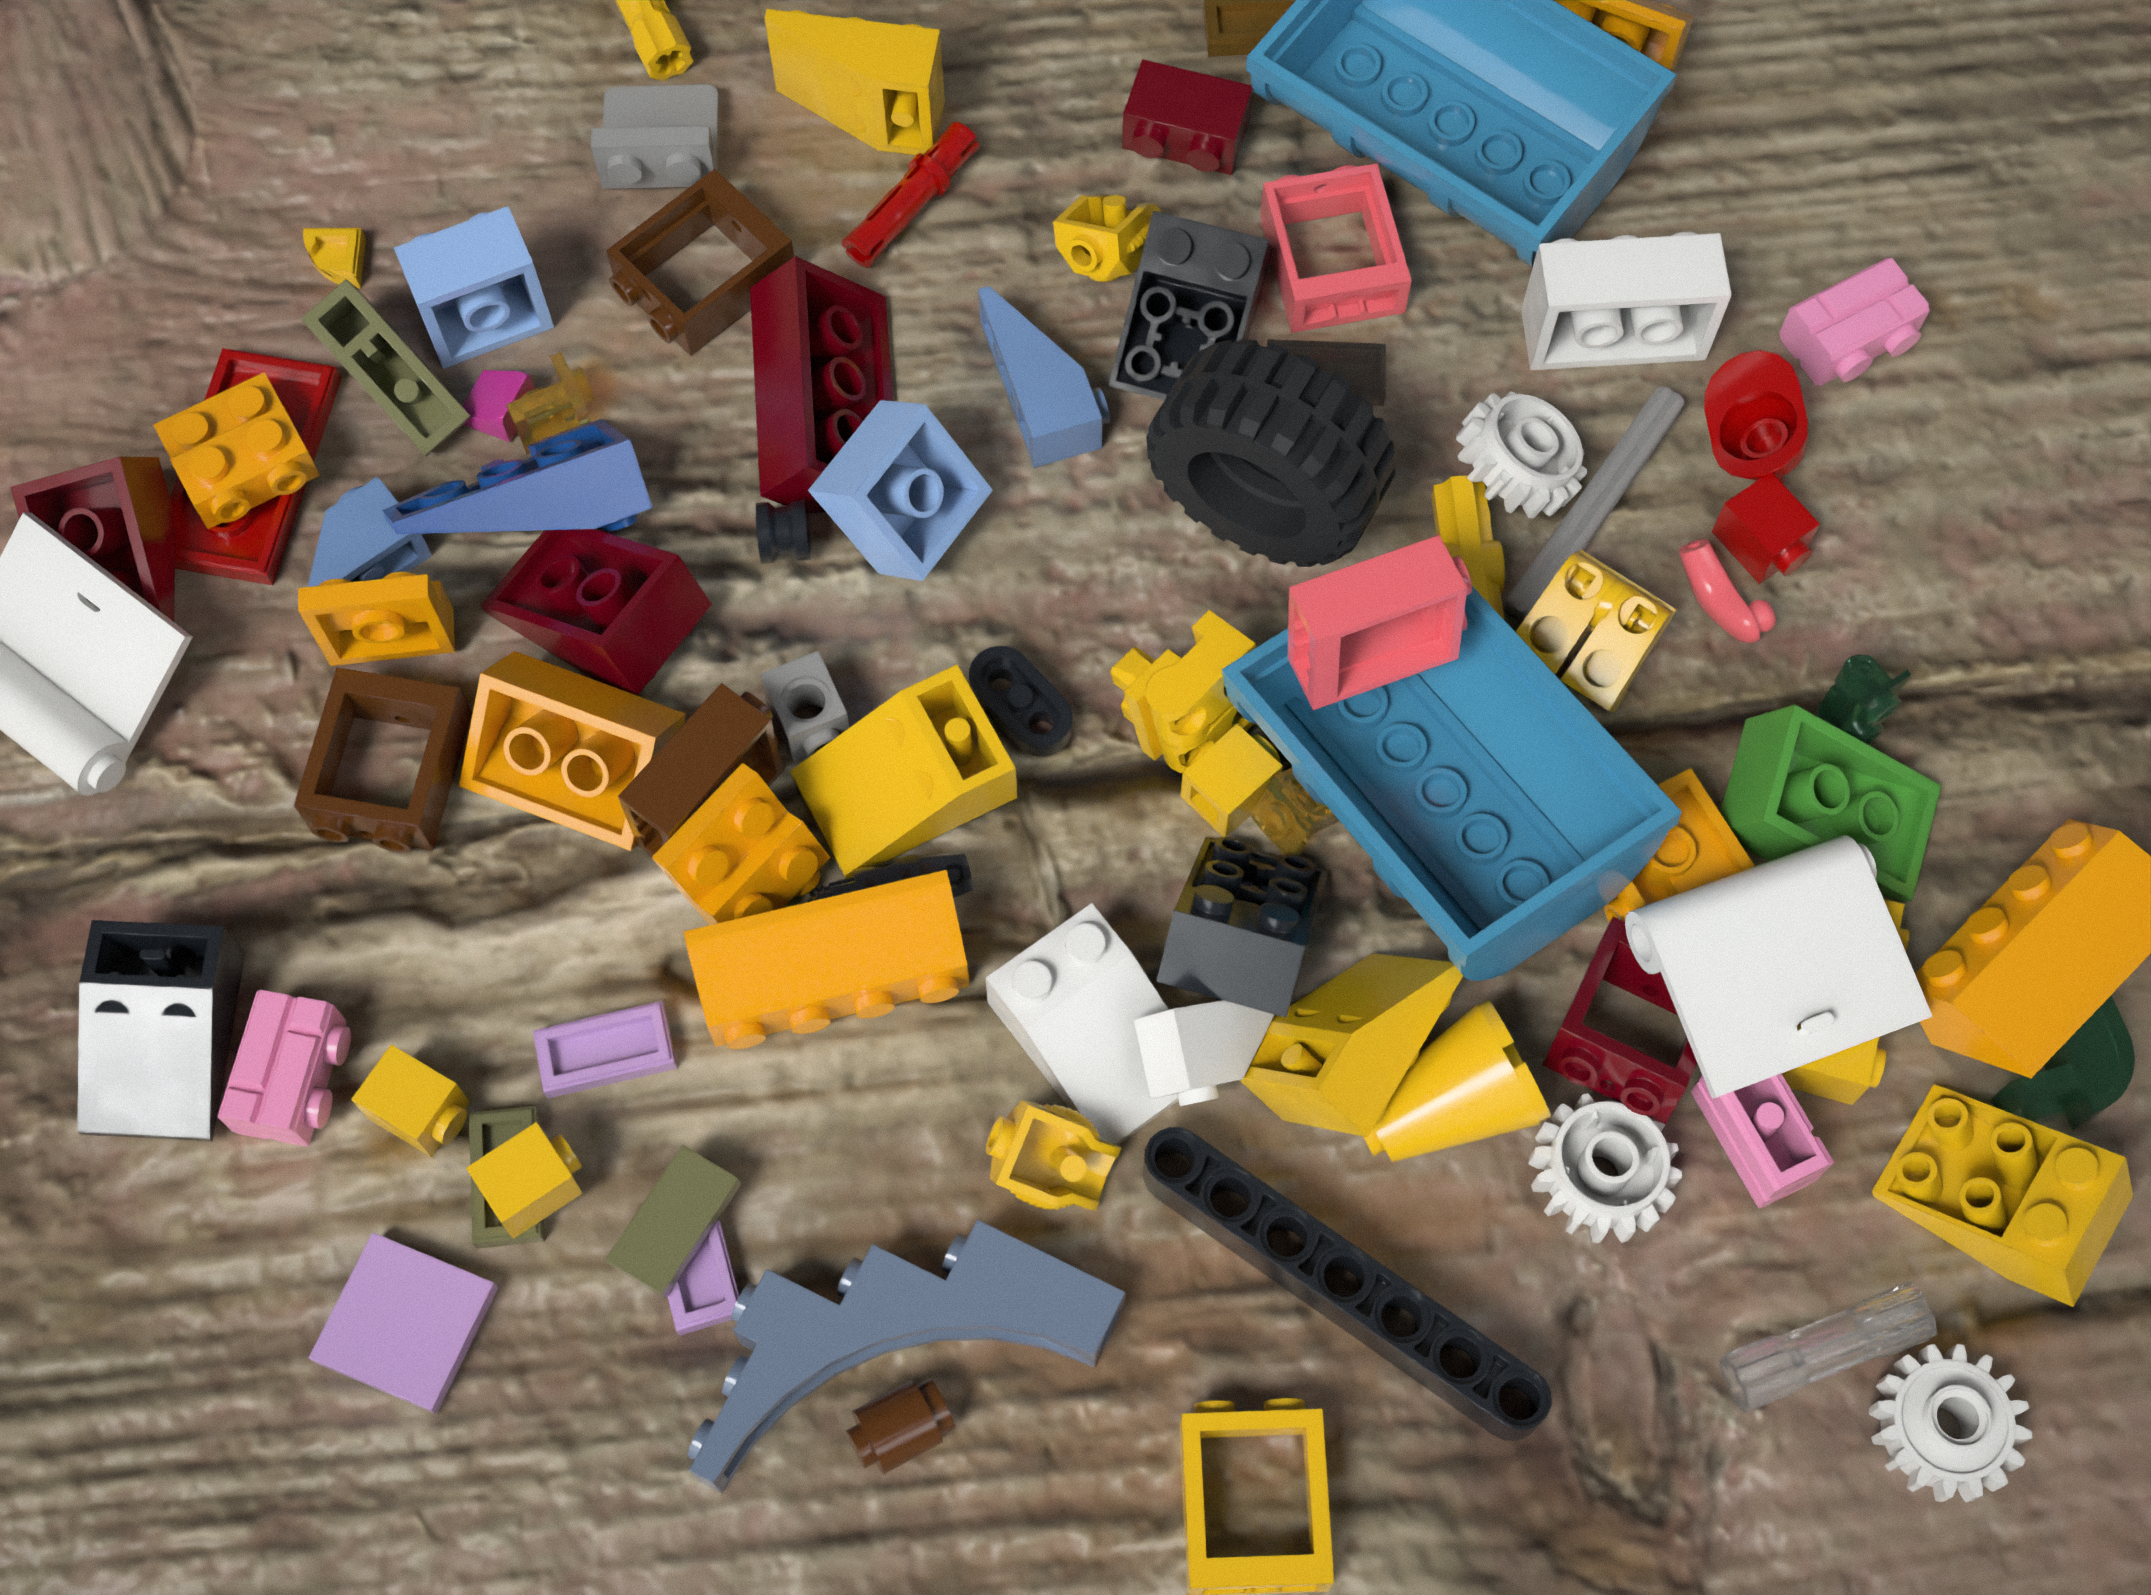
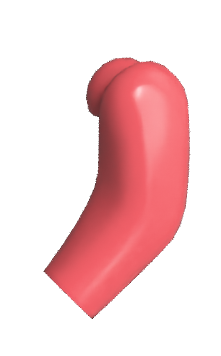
(1719, 596)

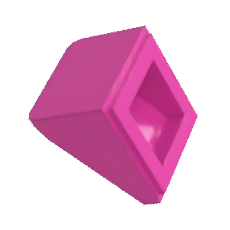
(489, 399)

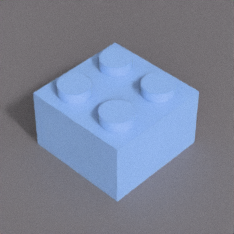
(475, 286)
(901, 489)

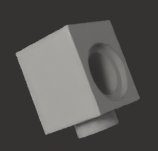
(799, 685)

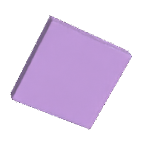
(404, 1323)

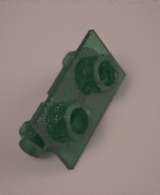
(1862, 698)

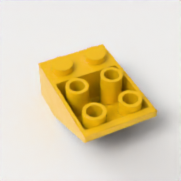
(862, 76)
(906, 773)
(1351, 1042)
(2008, 1191)

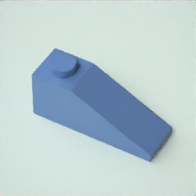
(1043, 384)

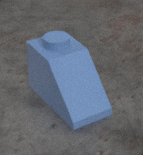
(359, 541)

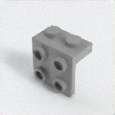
(657, 136)

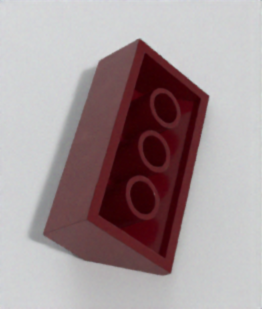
(816, 372)

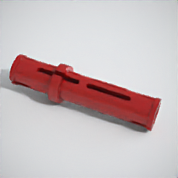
(927, 176)

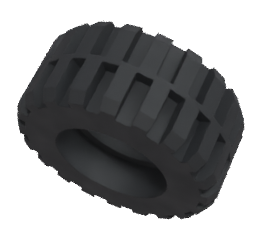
(1271, 452)

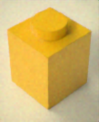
(1230, 779)
(412, 1101)
(527, 1178)

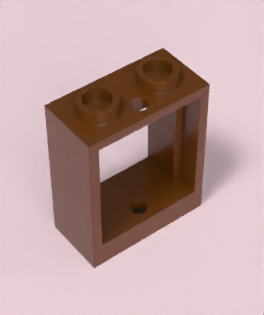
(670, 229)
(394, 702)
(697, 762)

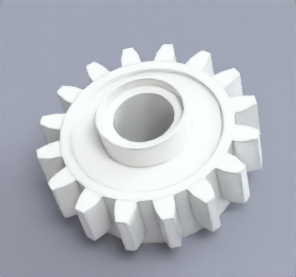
(1523, 453)
(1584, 1192)
(1977, 1402)

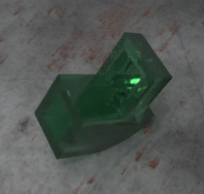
(2080, 1077)

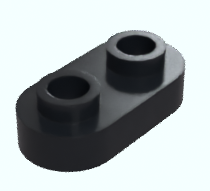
(1023, 703)

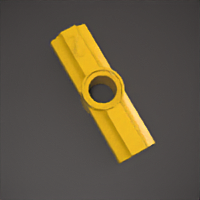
(1465, 528)

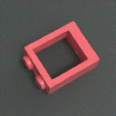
(1341, 295)
(1377, 621)

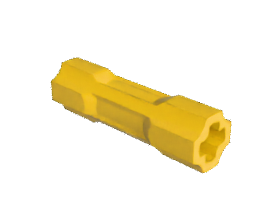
(657, 37)

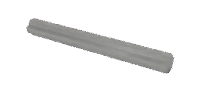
(1598, 497)

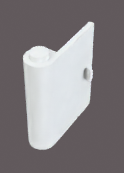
(72, 674)
(1778, 950)

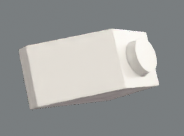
(1198, 1048)

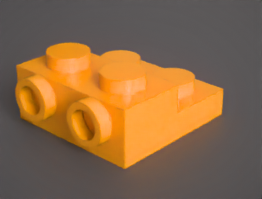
(236, 451)
(379, 618)
(741, 852)
(1691, 854)

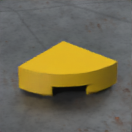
(337, 253)

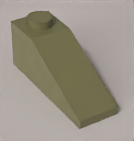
(386, 367)

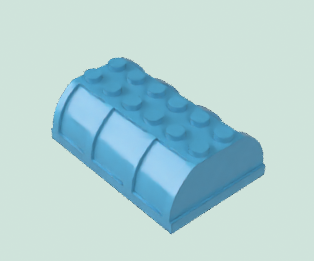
(1478, 103)
(1470, 789)

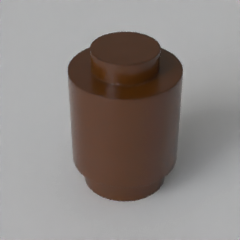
(900, 1425)

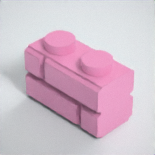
(1854, 323)
(285, 1068)
(1765, 1137)

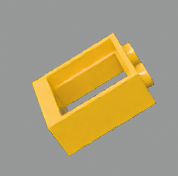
(1256, 1573)

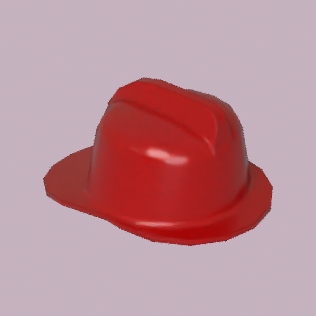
(1756, 416)

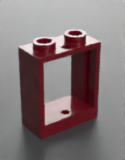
(1592, 1057)

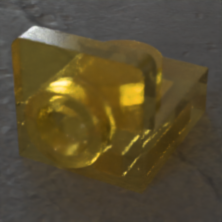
(554, 408)
(1290, 814)

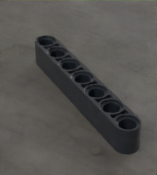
(1357, 1314)

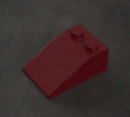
(116, 517)
(600, 604)

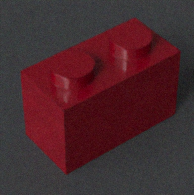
(1186, 117)

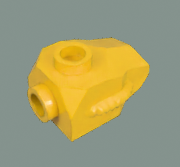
(1103, 236)
(1050, 1156)

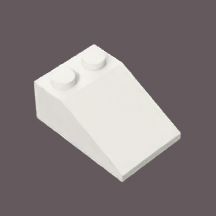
(1074, 1015)

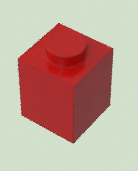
(1766, 529)

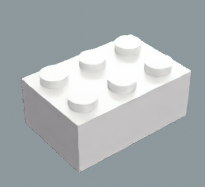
(1625, 300)

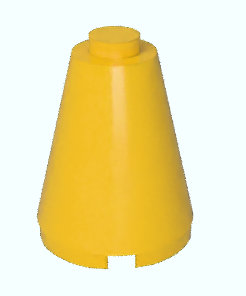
(1460, 1091)

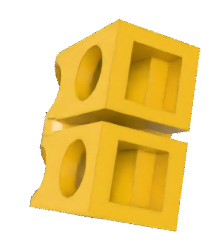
(1622, 621)
(1183, 702)

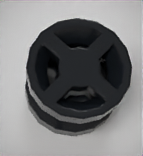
(783, 531)

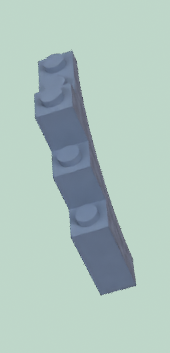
(889, 1305)

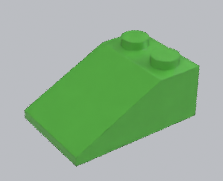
(1811, 782)

